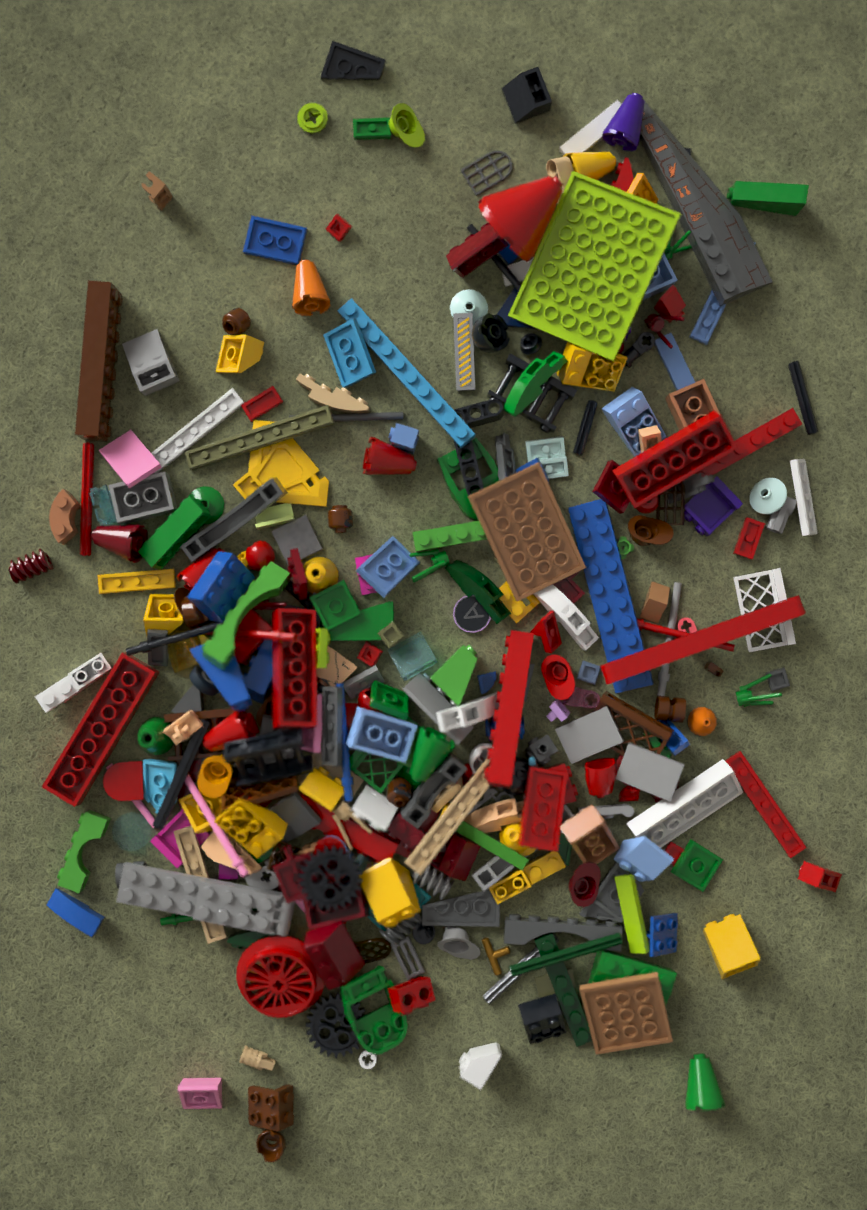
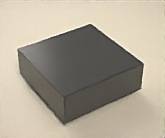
(778, 680)

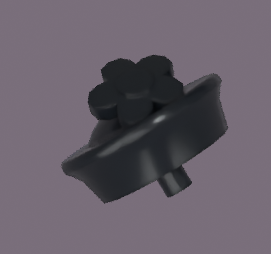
(530, 343)
(423, 934)

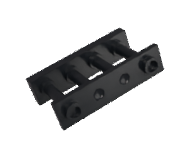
(564, 392)
(264, 745)

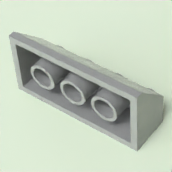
(432, 701)

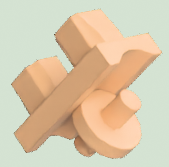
(183, 727)

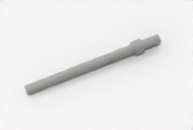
(663, 676)

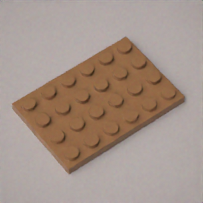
(527, 531)

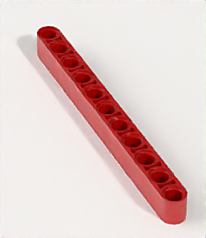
(702, 639)

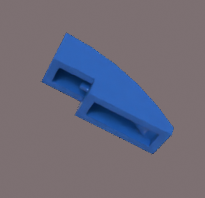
(75, 912)

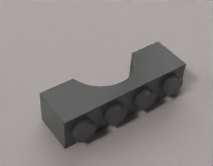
(425, 794)

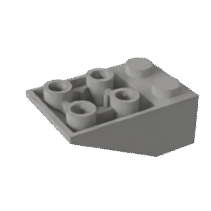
(150, 363)

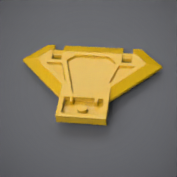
(292, 469)

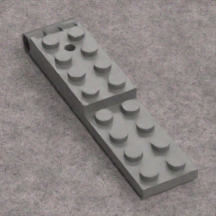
(205, 899)

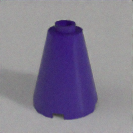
(626, 123)

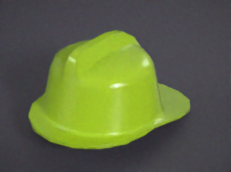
(406, 125)

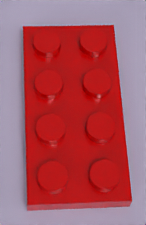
(542, 809)

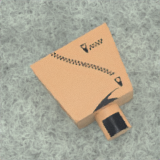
(337, 670)

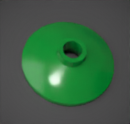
(214, 500)

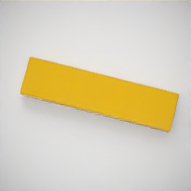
(136, 581)

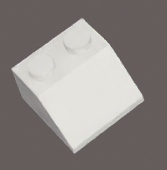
(478, 1063)

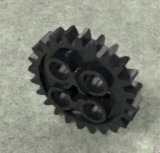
(344, 866)
(331, 1042)

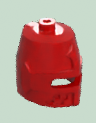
(598, 780)

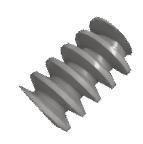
(433, 881)

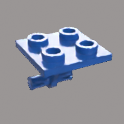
(663, 934)

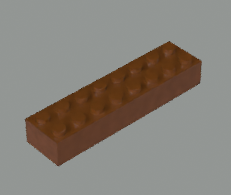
(98, 361)

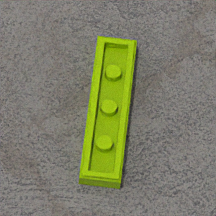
(632, 914)

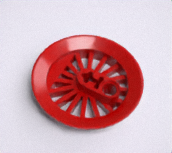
(277, 977)

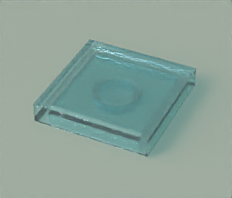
(412, 656)

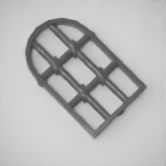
(480, 170)

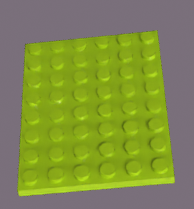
(594, 265)

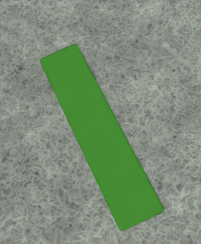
(492, 845)

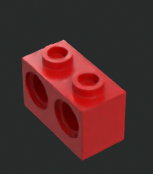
(411, 990)

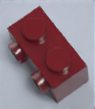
(405, 832)

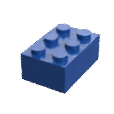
(221, 586)

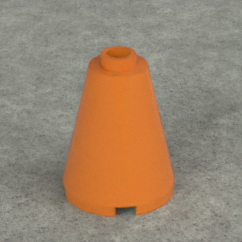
(309, 290)

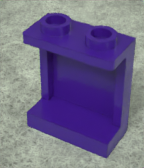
(711, 507)

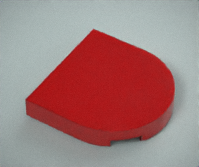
(124, 781)

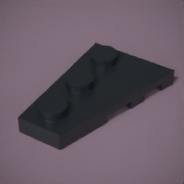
(351, 64)

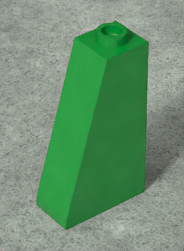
(769, 197)
(366, 625)

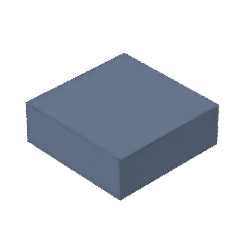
(588, 672)

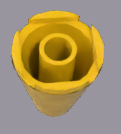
(592, 163)
(327, 575)

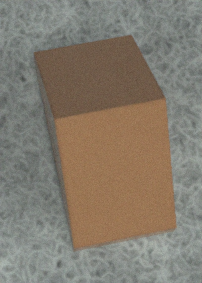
(655, 602)

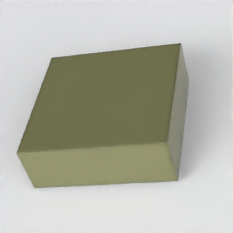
(391, 634)

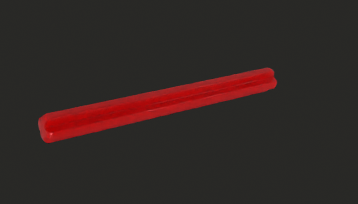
(86, 502)

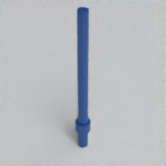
(347, 779)

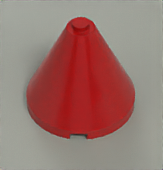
(523, 213)

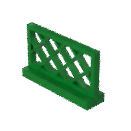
(359, 757)

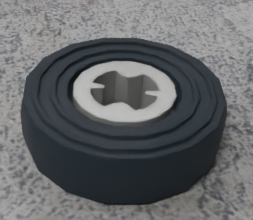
(202, 681)

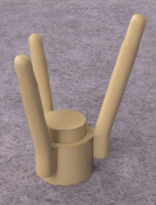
(344, 812)

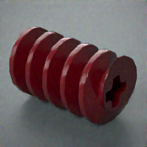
(30, 566)

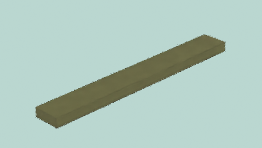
(259, 438)

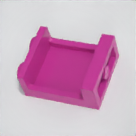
(166, 841)

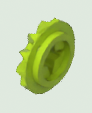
(315, 110)

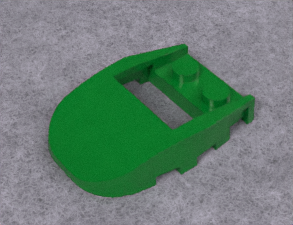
(449, 464)
(380, 1028)

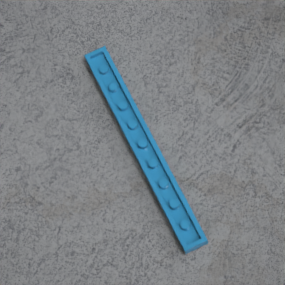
(408, 375)

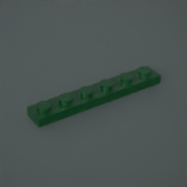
(565, 992)

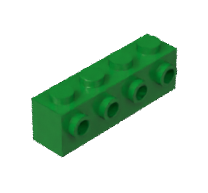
(174, 532)

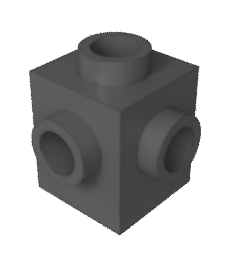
(541, 749)

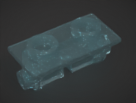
(102, 497)

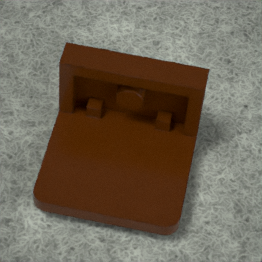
(271, 1107)

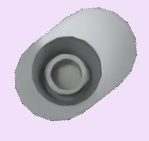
(457, 943)

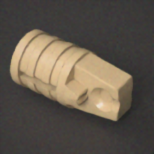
(256, 1059)

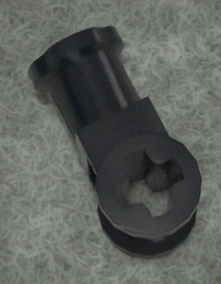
(638, 349)

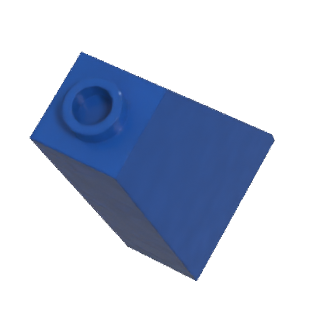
(227, 681)

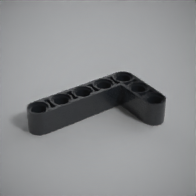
(485, 418)

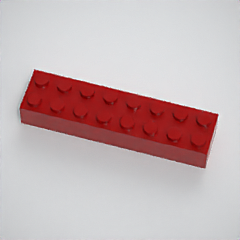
(100, 729)

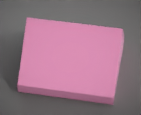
(201, 1093)

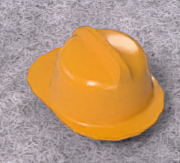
(214, 776)

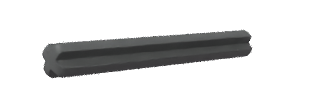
(507, 980)

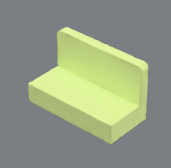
(275, 516)

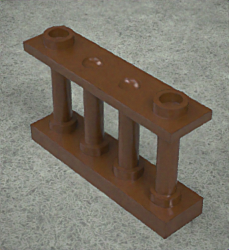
(214, 718)

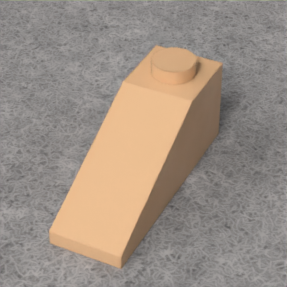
(215, 851)

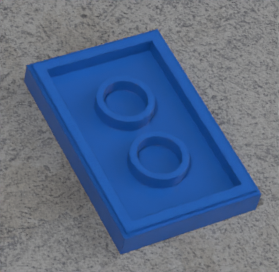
(275, 240)

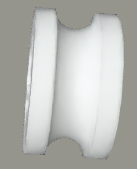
(362, 1061)

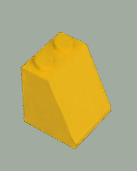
(390, 892)
(731, 946)

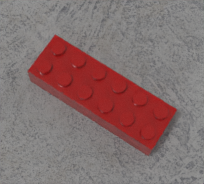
(675, 459)
(294, 670)

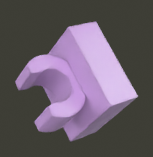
(558, 710)

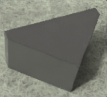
(191, 700)

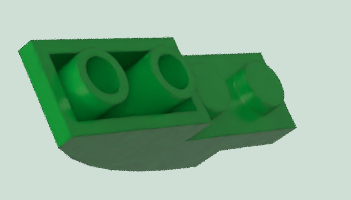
(528, 384)

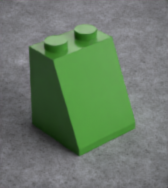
(456, 673)

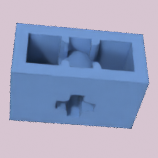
(404, 438)

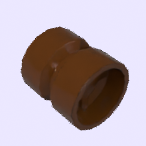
(670, 709)

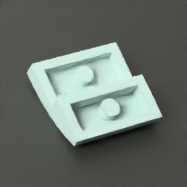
(551, 455)

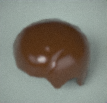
(274, 1151)

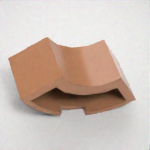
(63, 517)

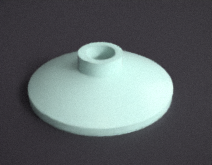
(471, 297)
(773, 500)

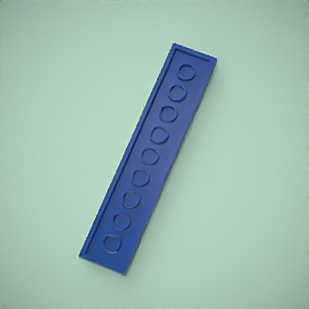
(608, 587)

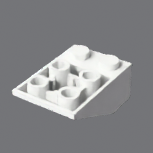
(374, 808)

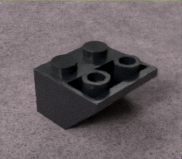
(527, 95)
(542, 1018)

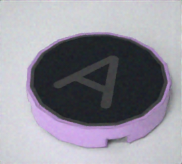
(470, 615)

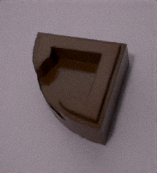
(712, 668)

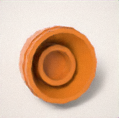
(701, 721)

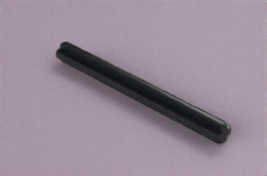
(180, 776)

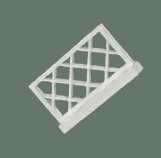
(778, 594)

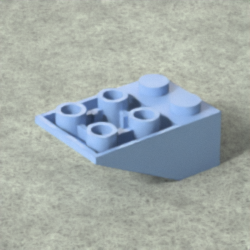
(628, 414)

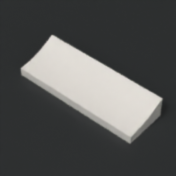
(688, 805)

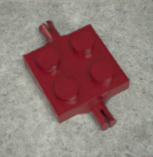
(288, 878)

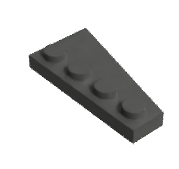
(465, 910)

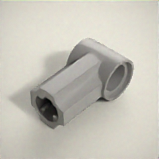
(779, 518)

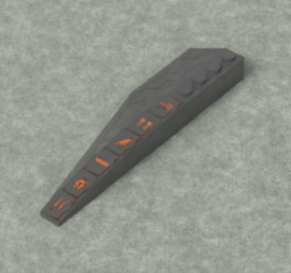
(715, 225)

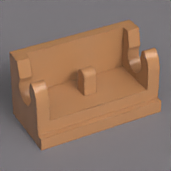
(158, 191)

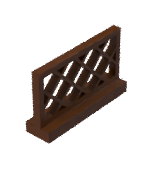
(639, 718)
(232, 792)

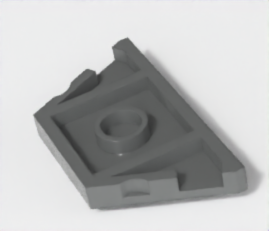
(607, 902)

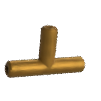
(493, 955)

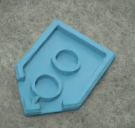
(156, 780)

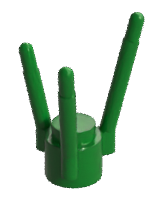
(438, 561)
(746, 699)

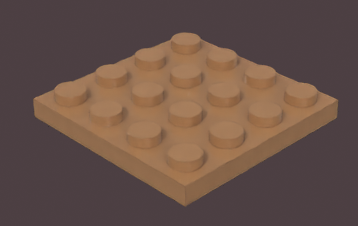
(626, 1013)

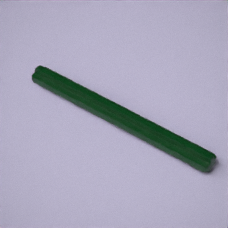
(565, 954)

